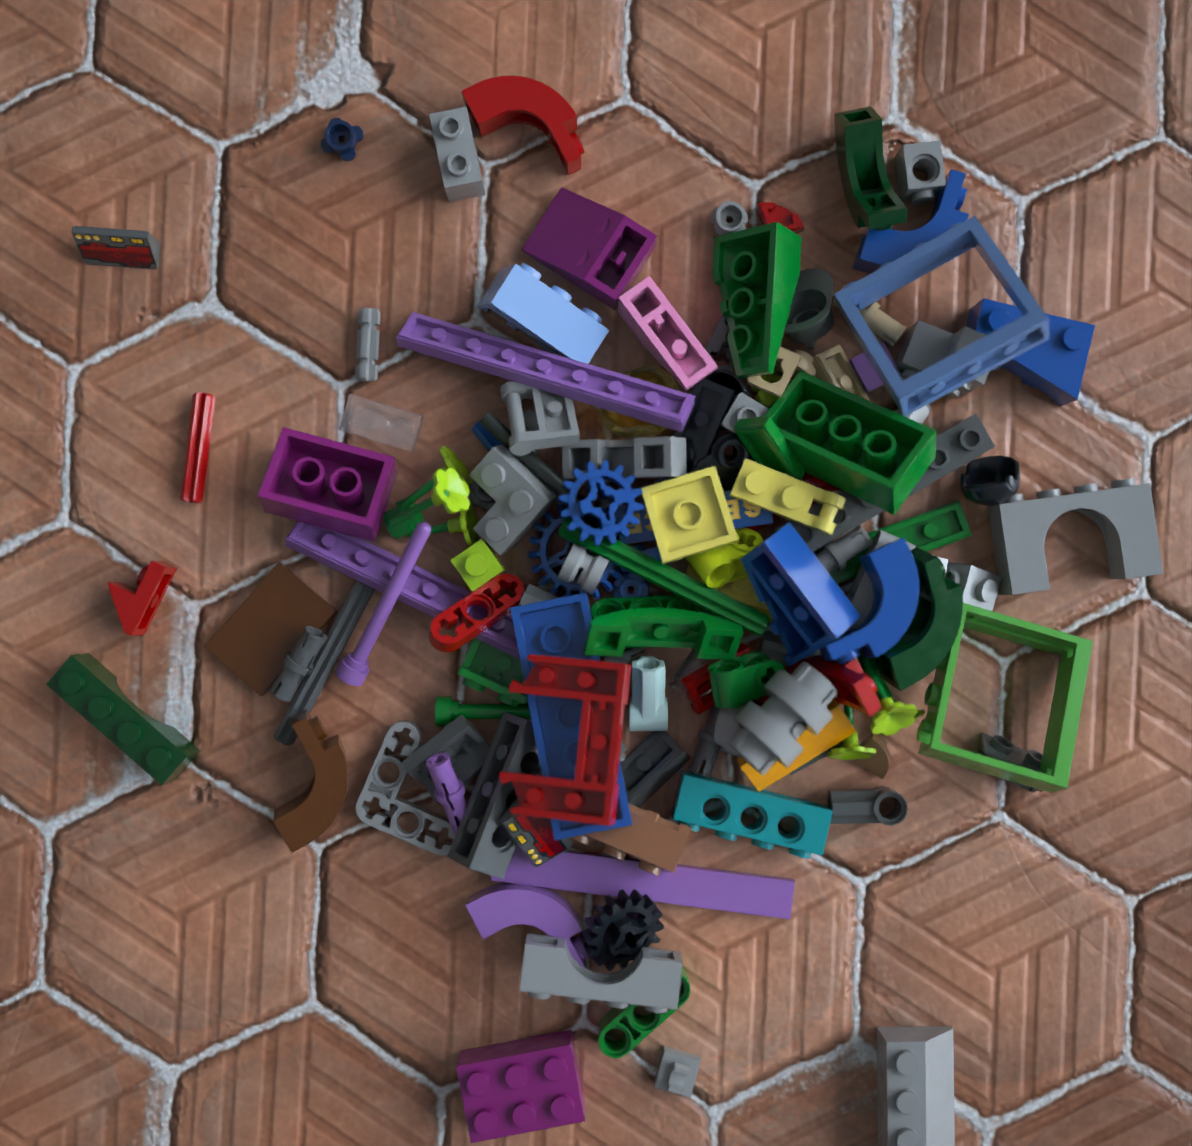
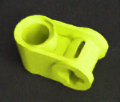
(724, 563)

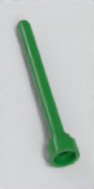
(448, 710)

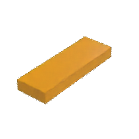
(833, 733)

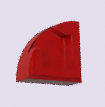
(770, 213)

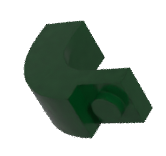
(864, 171)
(931, 629)

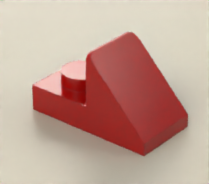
(139, 606)

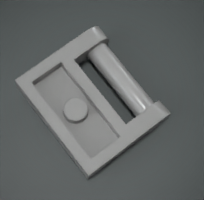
(553, 415)

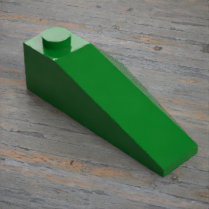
(757, 285)

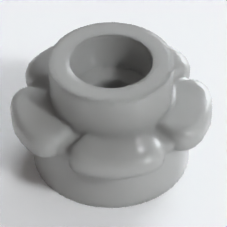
(732, 210)

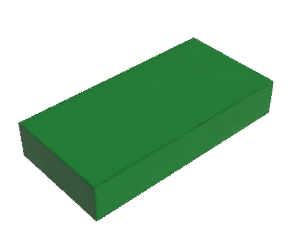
(768, 445)

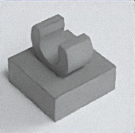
(677, 1071)

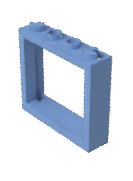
(971, 360)

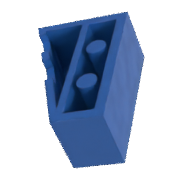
(1052, 366)

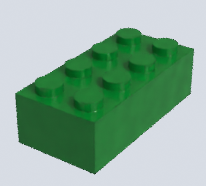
(853, 441)

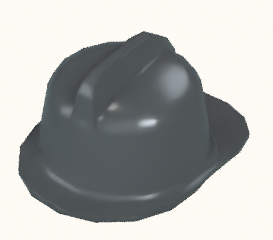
(811, 308)

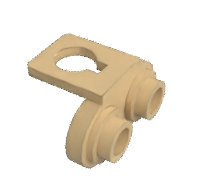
(787, 366)

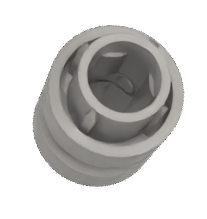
(794, 706)

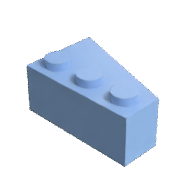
(544, 313)

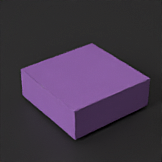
(866, 372)

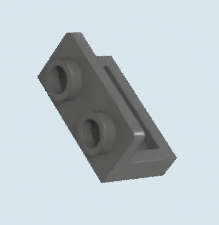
(464, 745)

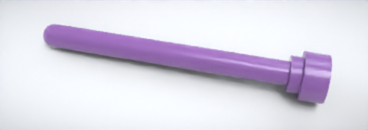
(354, 667)

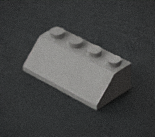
(915, 1086)

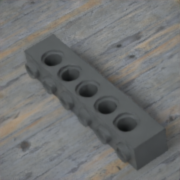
(953, 449)

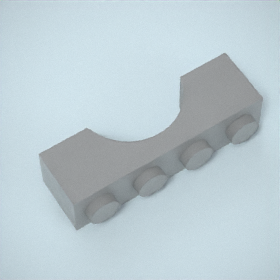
(647, 981)

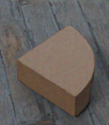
(881, 761)

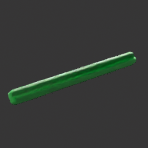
(672, 581)

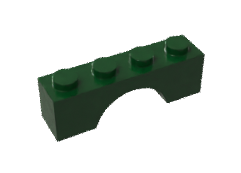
(97, 697)

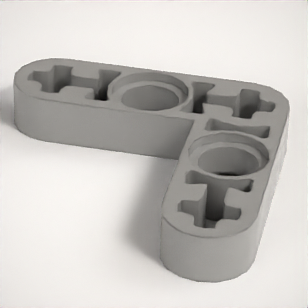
(389, 792)

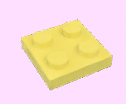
(689, 515)

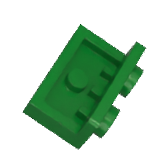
(492, 669)

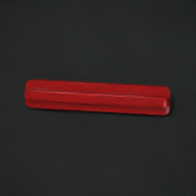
(197, 447)

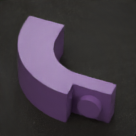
(540, 907)

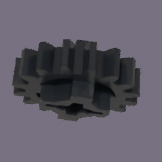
(621, 929)

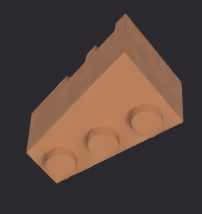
(648, 839)

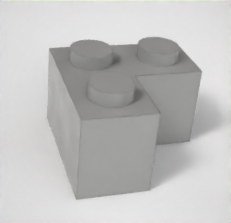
(929, 345)
(518, 496)

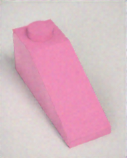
(665, 333)

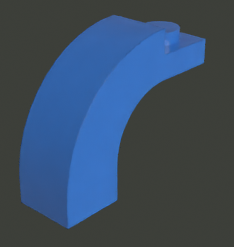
(888, 245)
(893, 607)

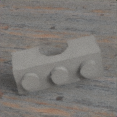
(638, 456)

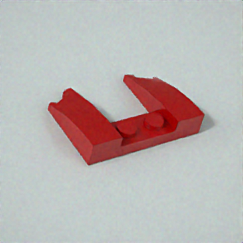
(594, 791)

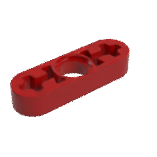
(470, 627)

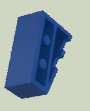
(799, 593)

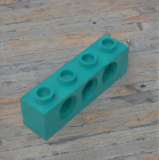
(806, 837)

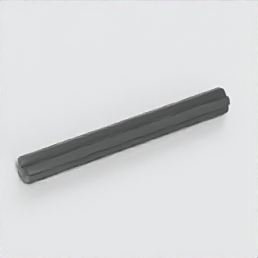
(325, 659)

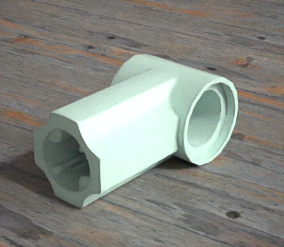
(648, 703)

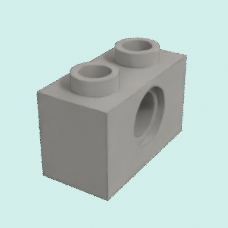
(457, 154)

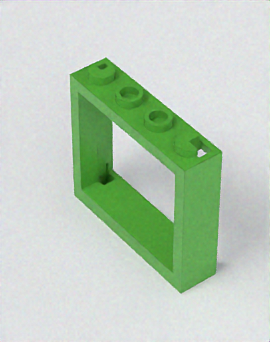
(1064, 711)

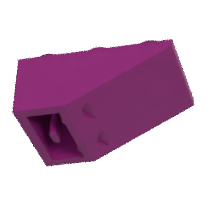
(591, 246)

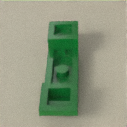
(663, 627)

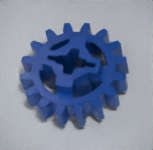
(616, 498)

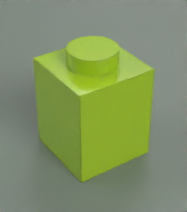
(478, 564)

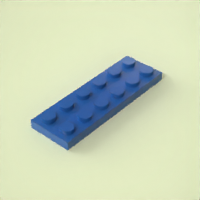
(560, 630)

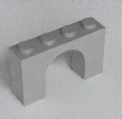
(1121, 513)

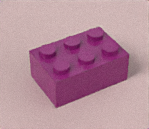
(328, 484)
(521, 1086)

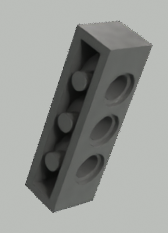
(480, 838)

